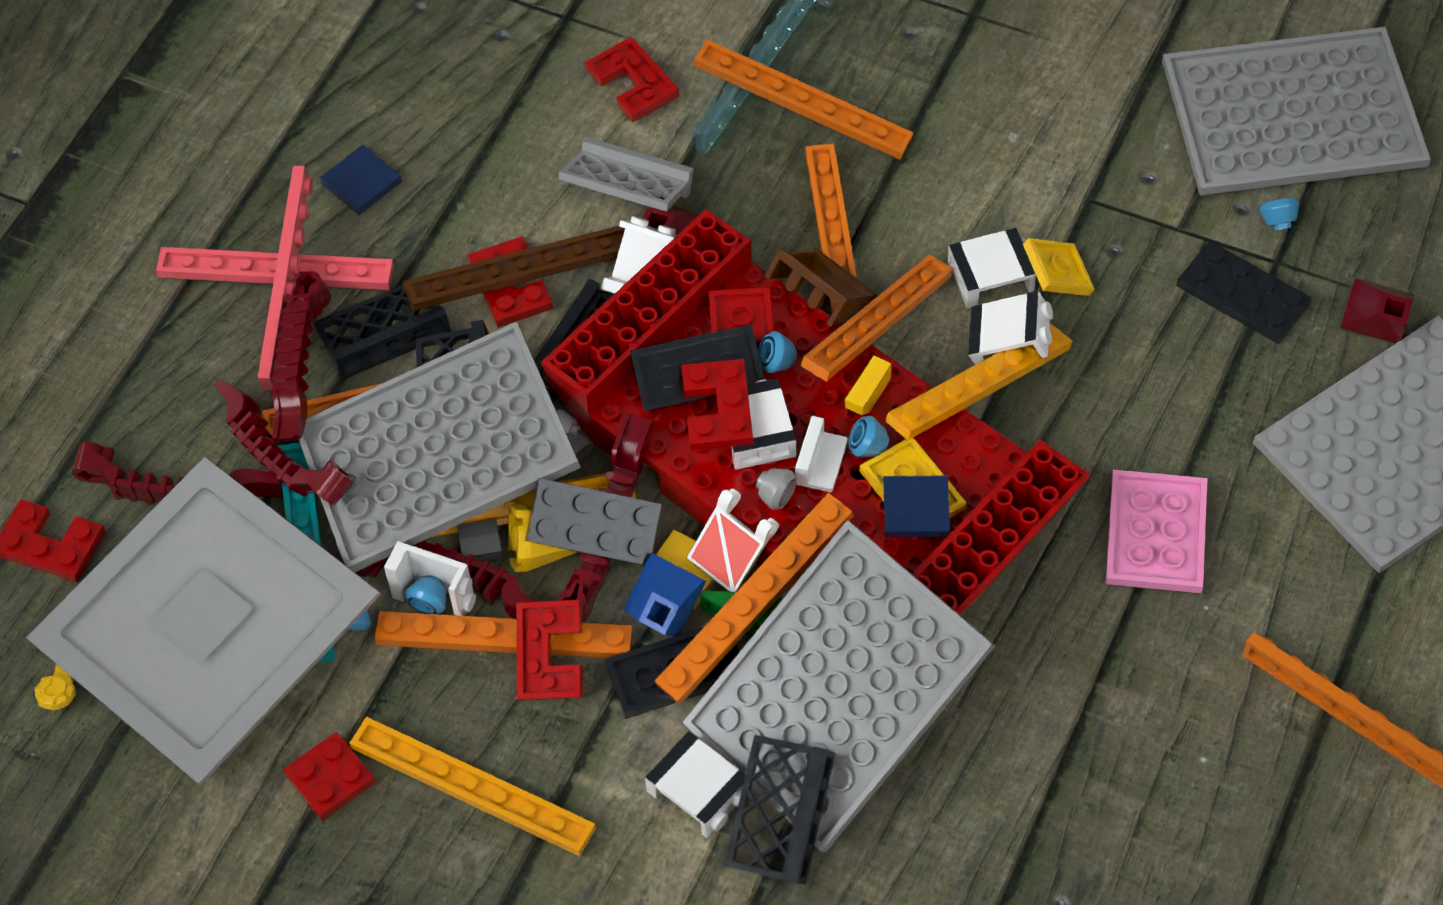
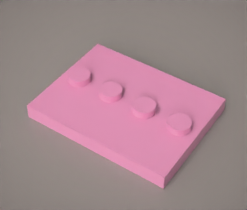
(1156, 531)

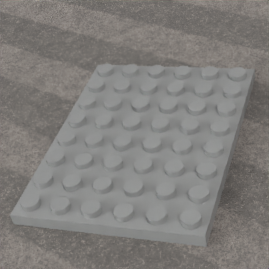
(1294, 111)
(438, 446)
(1373, 449)
(842, 665)

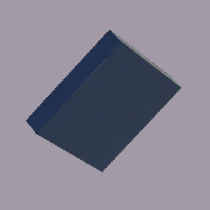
(360, 179)
(916, 506)

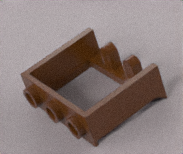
(828, 280)

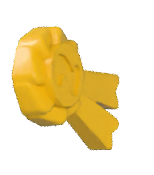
(55, 690)

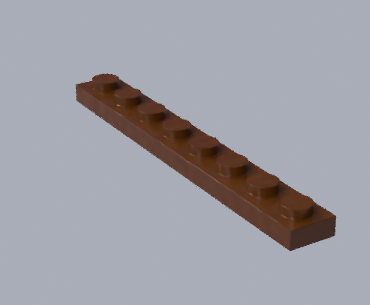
(513, 268)

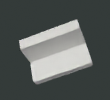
(820, 457)

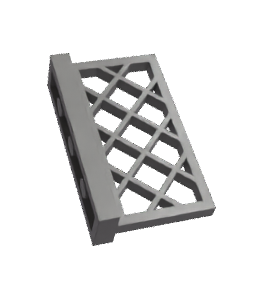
(637, 169)

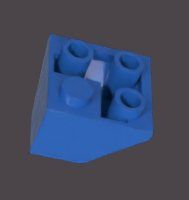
(664, 596)

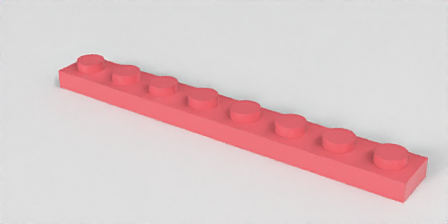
(287, 265)
(261, 267)

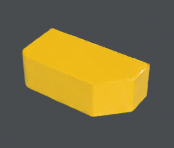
(869, 386)

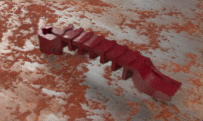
(289, 386)
(249, 427)
(628, 463)
(95, 465)
(482, 573)

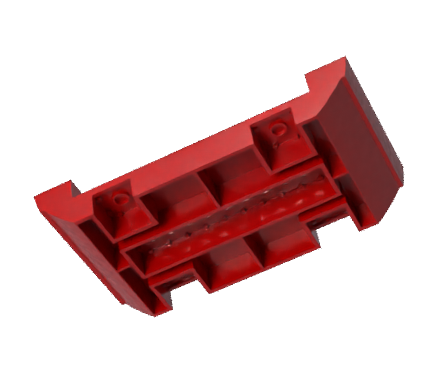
(1005, 488)

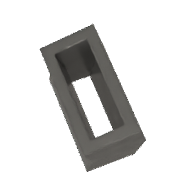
(480, 540)

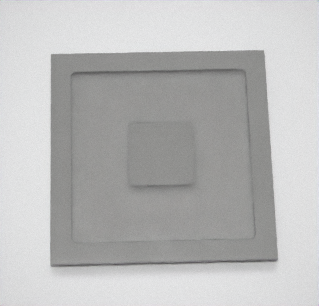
(203, 619)

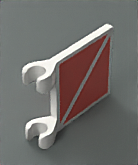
(727, 546)

